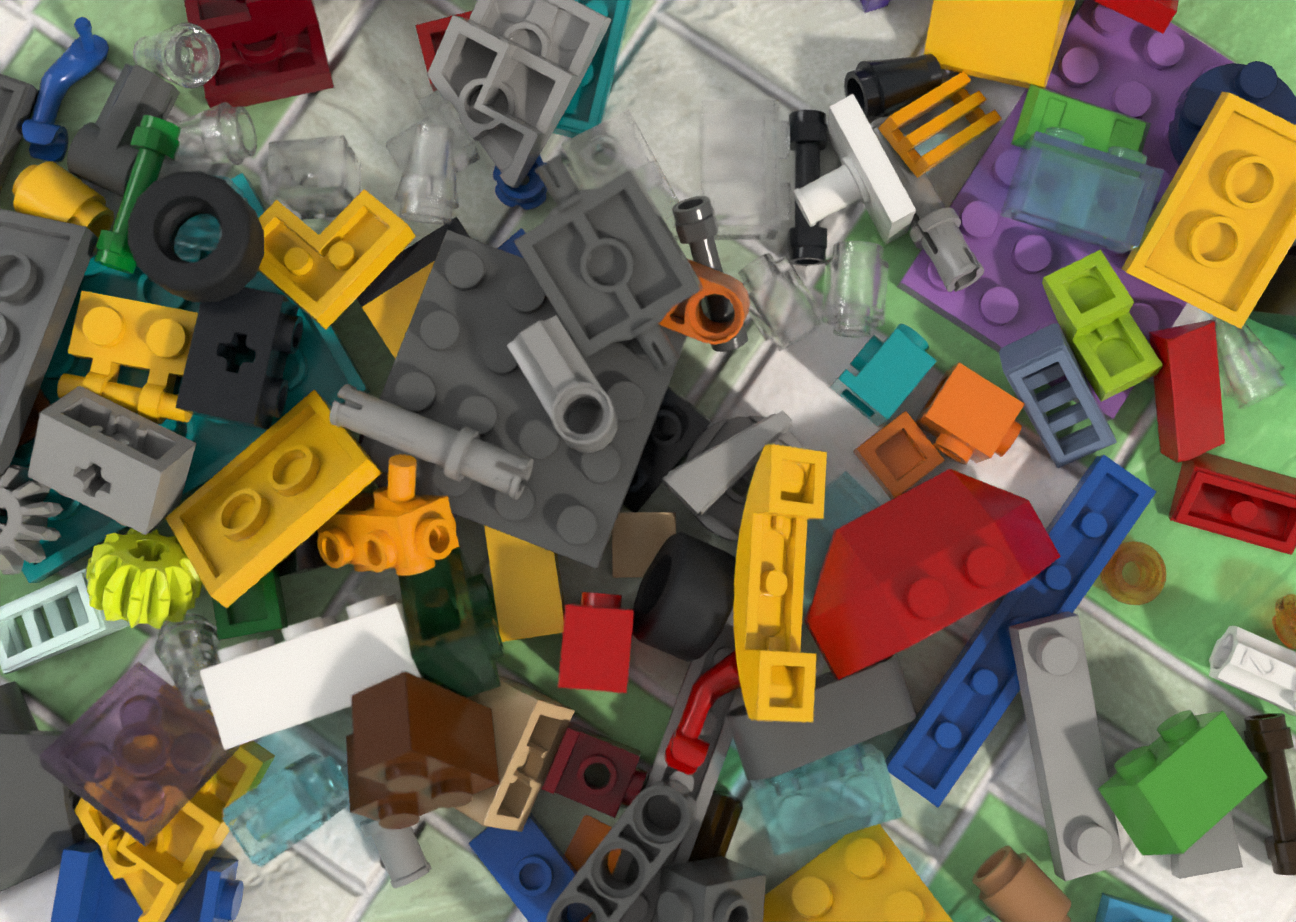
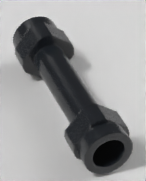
(807, 137)

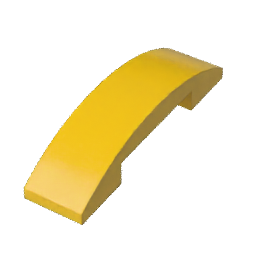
(770, 584)

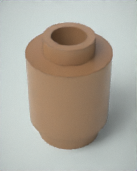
(1019, 889)

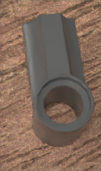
(103, 148)

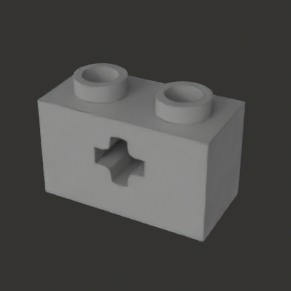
(110, 459)

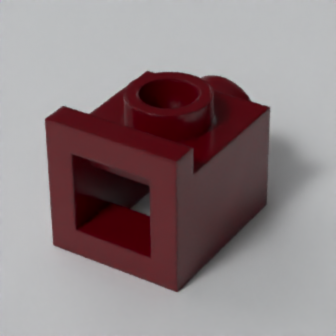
(584, 747)

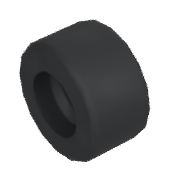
(166, 208)
(684, 597)

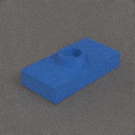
(528, 869)

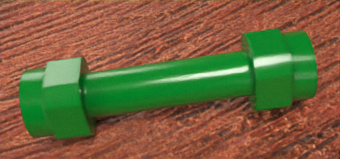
(156, 142)

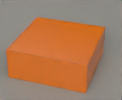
(898, 455)

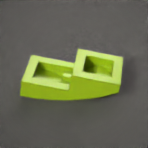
(1098, 326)

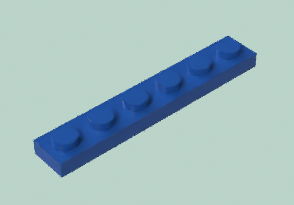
(985, 672)

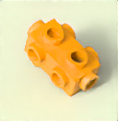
(390, 527)

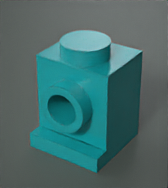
(885, 373)

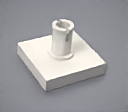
(863, 176)

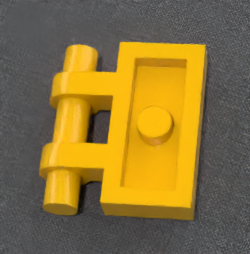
(136, 336)

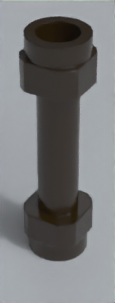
(1268, 737)

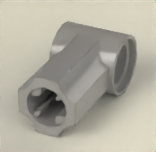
(562, 381)

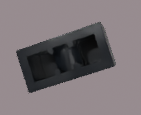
(248, 392)

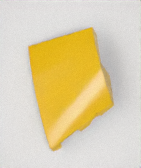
(181, 850)

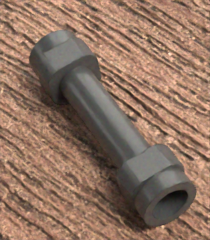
(696, 226)

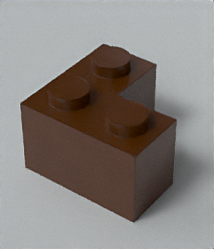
(416, 750)

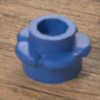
(527, 196)

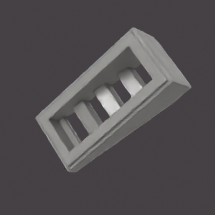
(711, 474)

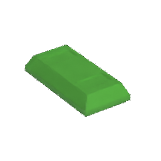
(1098, 125)

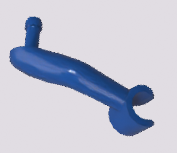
(84, 55)

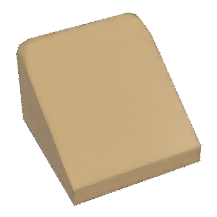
(637, 541)

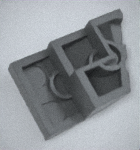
(34, 809)

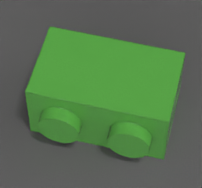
(1181, 782)

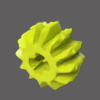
(142, 579)

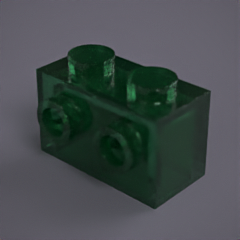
(449, 626)

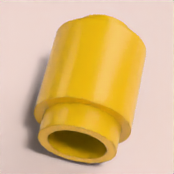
(58, 195)

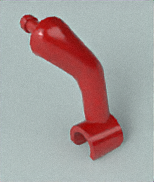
(685, 749)

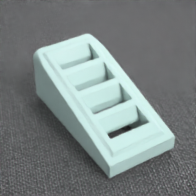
(66, 637)

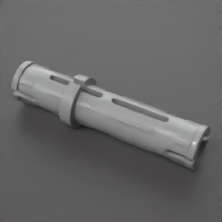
(934, 224)
(456, 451)

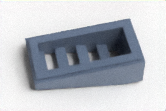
(1038, 361)

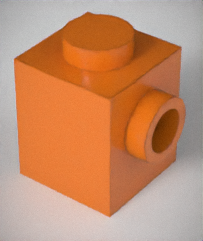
(970, 416)

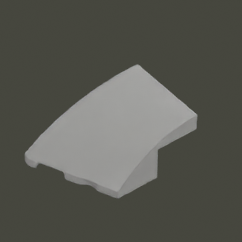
(516, 73)

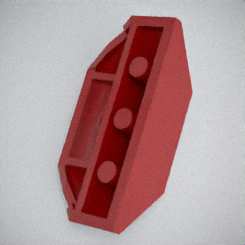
(921, 567)

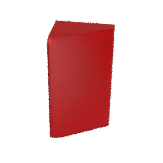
(1188, 390)
(1237, 501)

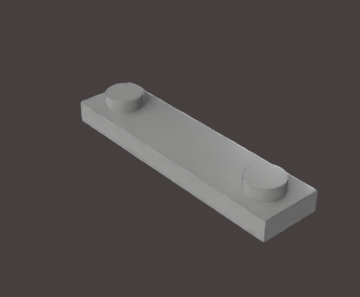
(1066, 745)

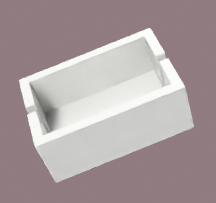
(309, 675)

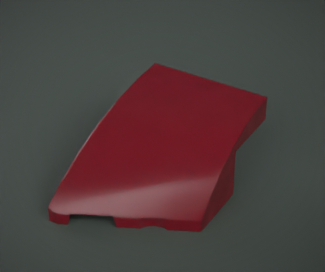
(264, 48)

